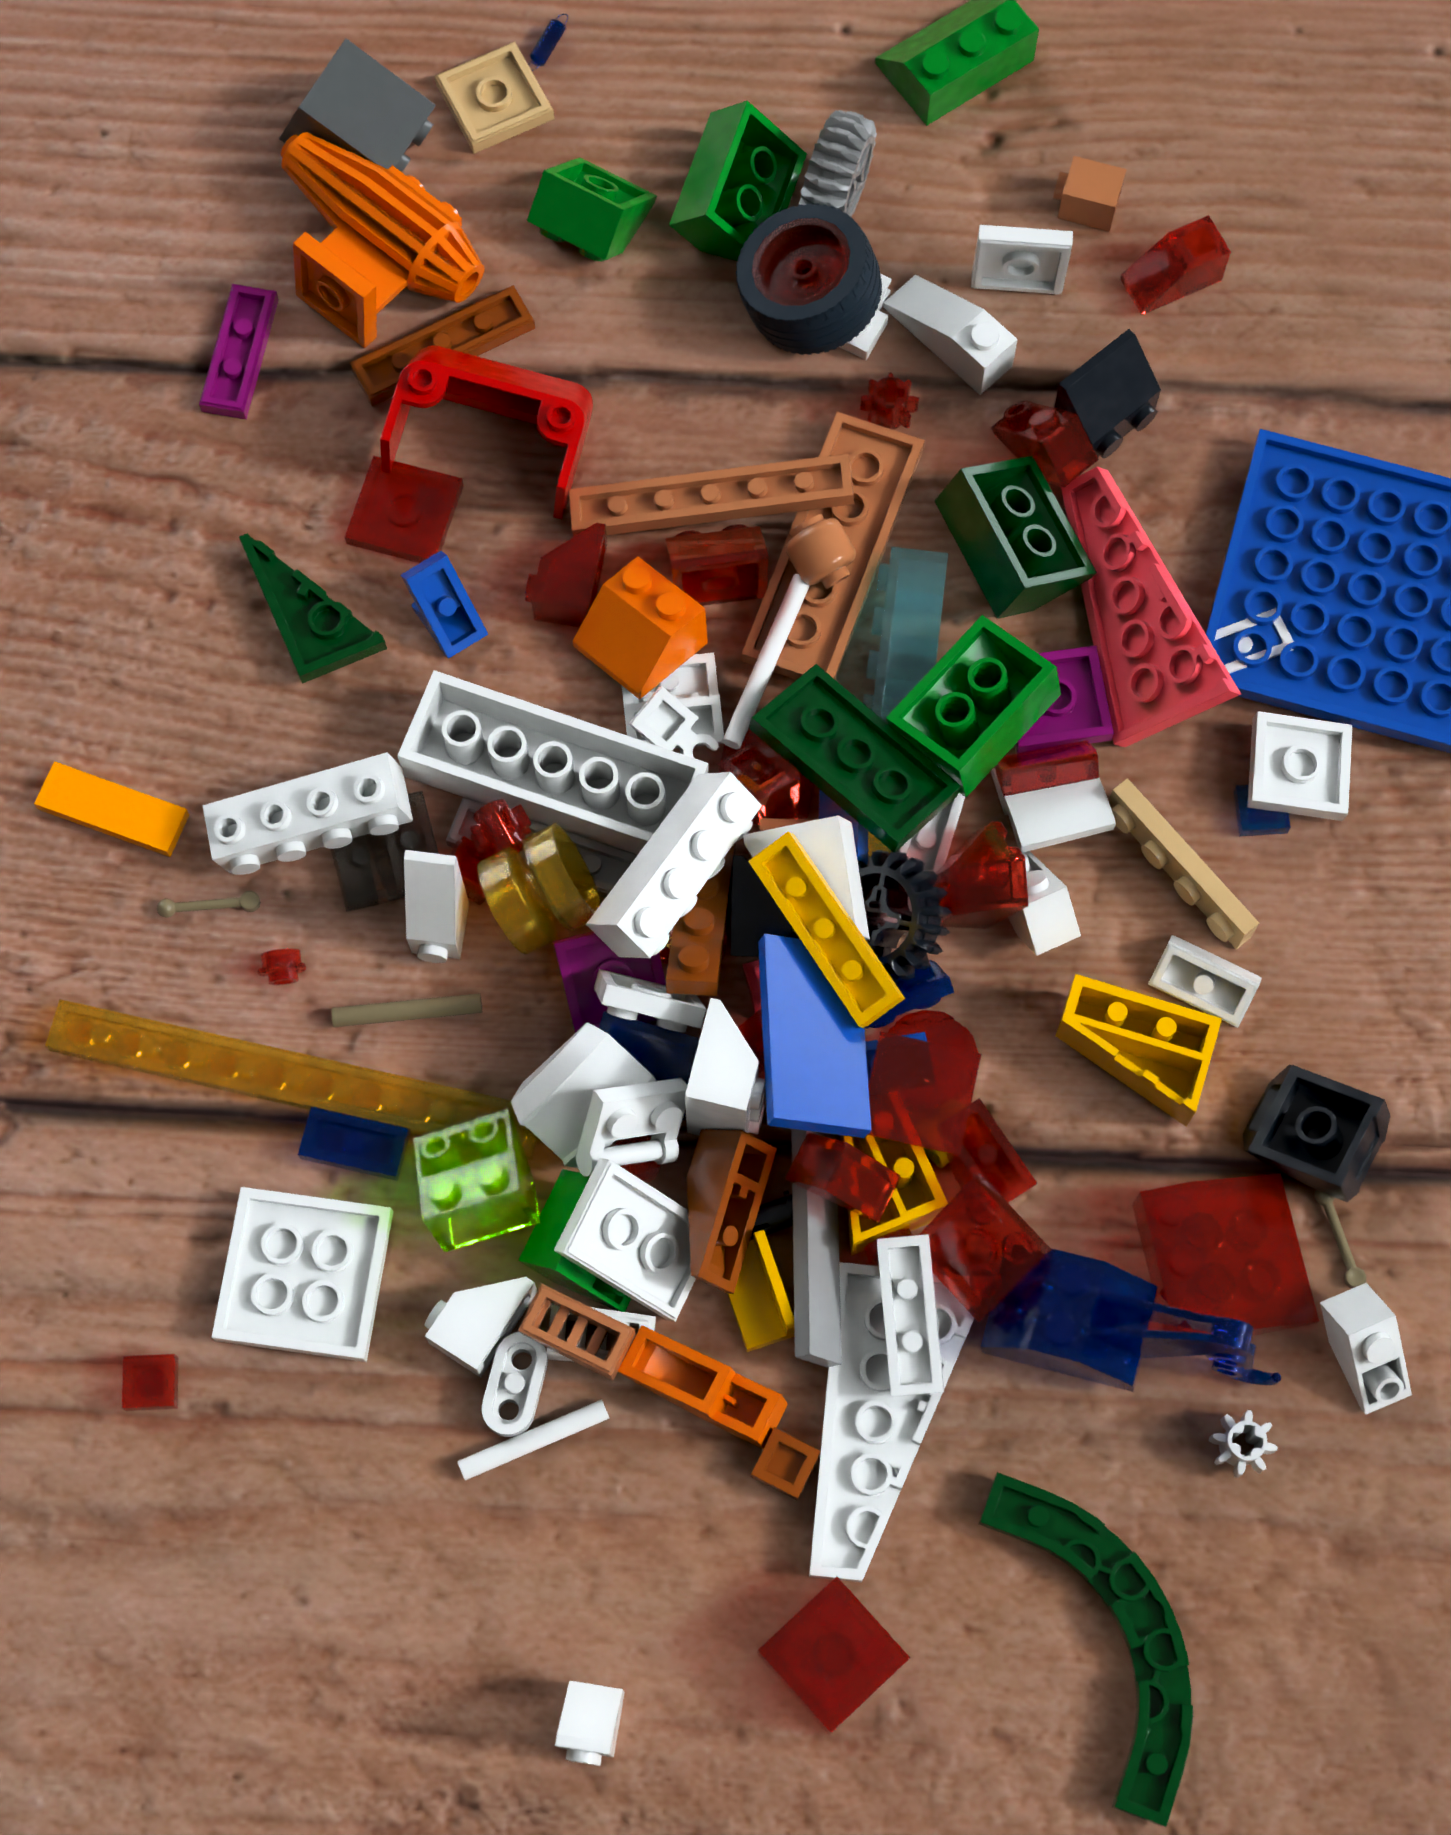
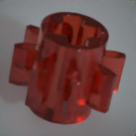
(893, 391)
(499, 827)

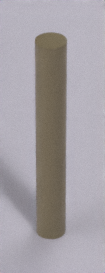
(406, 1010)

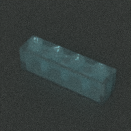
(906, 625)

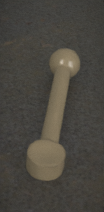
(248, 901)
(1354, 1276)

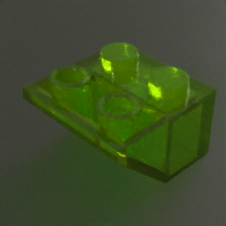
(475, 1181)

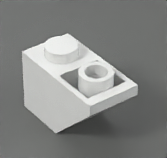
(1049, 914)
(1367, 1347)
(589, 1722)

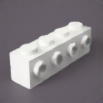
(308, 814)
(674, 865)

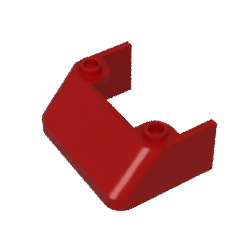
(439, 373)

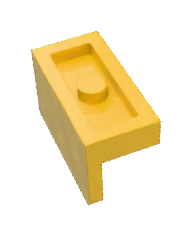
(760, 1298)

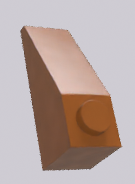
(724, 1201)

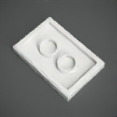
(631, 1239)

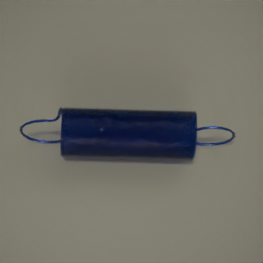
(547, 42)

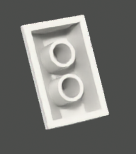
(724, 1078)

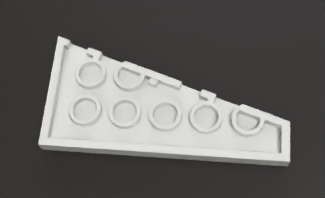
(865, 1431)

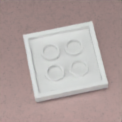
(303, 1274)

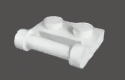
(629, 1113)

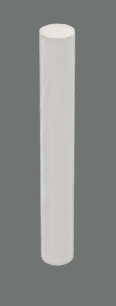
(533, 1439)

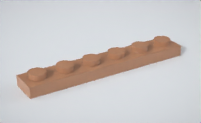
(714, 495)

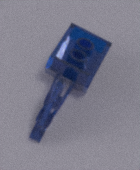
(1096, 1321)

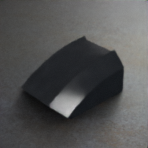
(1317, 1131)

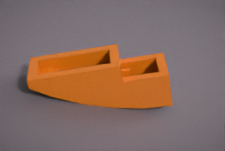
(703, 1387)

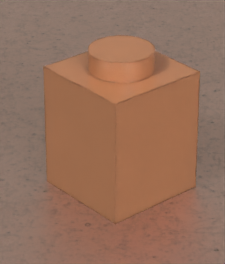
(1089, 193)

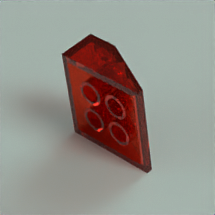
(1226, 1252)

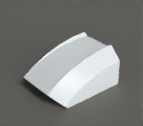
(559, 1092)

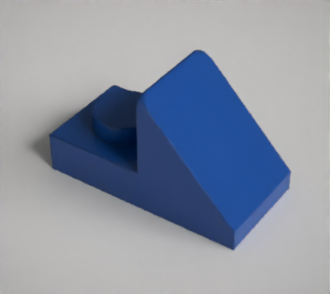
(443, 604)

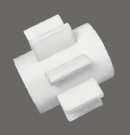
(1231, 1451)

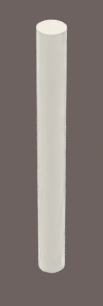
(766, 662)

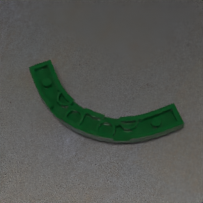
(1144, 1619)

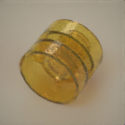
(534, 892)

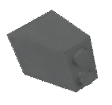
(363, 109)

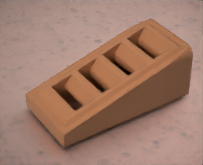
(624, 1334)

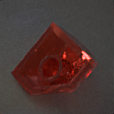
(983, 880)

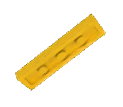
(826, 930)

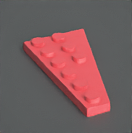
(1146, 636)

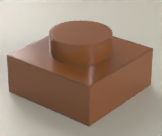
(785, 1463)

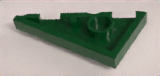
(314, 628)

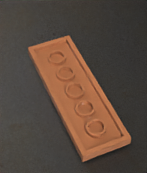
(881, 476)

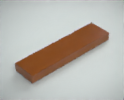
(467, 331)

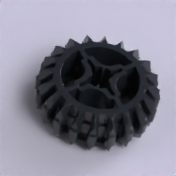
(897, 880)

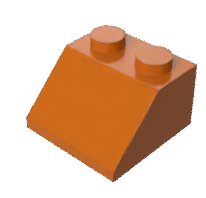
(641, 628)

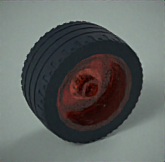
(809, 279)

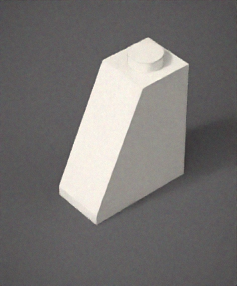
(833, 852)

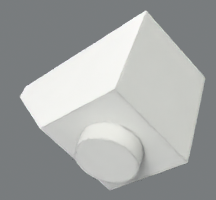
(478, 1320)

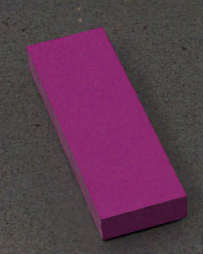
(239, 351)

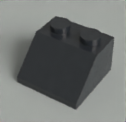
(1111, 393)

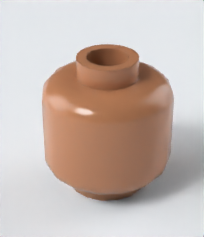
(820, 551)

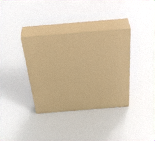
(494, 97)

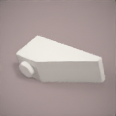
(954, 331)
(434, 906)

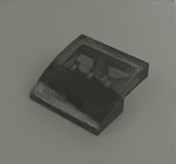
(373, 865)

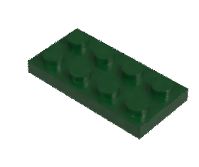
(854, 757)

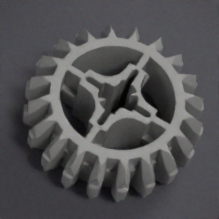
(840, 162)

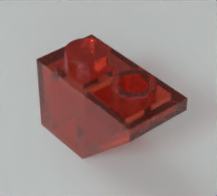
(1177, 266)
(1048, 435)

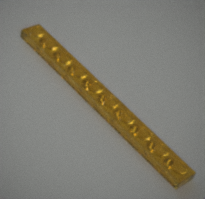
(267, 1071)

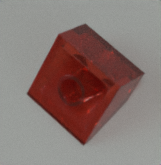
(719, 564)

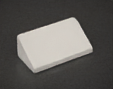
(1205, 981)

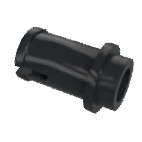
(774, 1215)

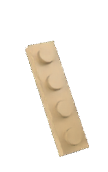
(1192, 877)

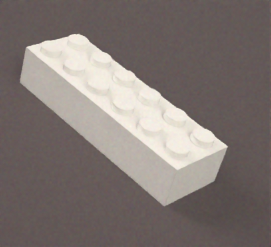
(544, 760)

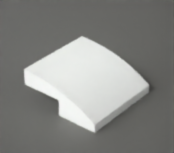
(694, 687)
(1057, 813)

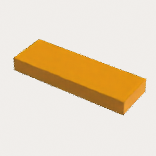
(112, 809)

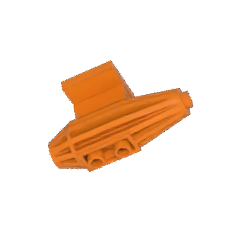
(382, 238)

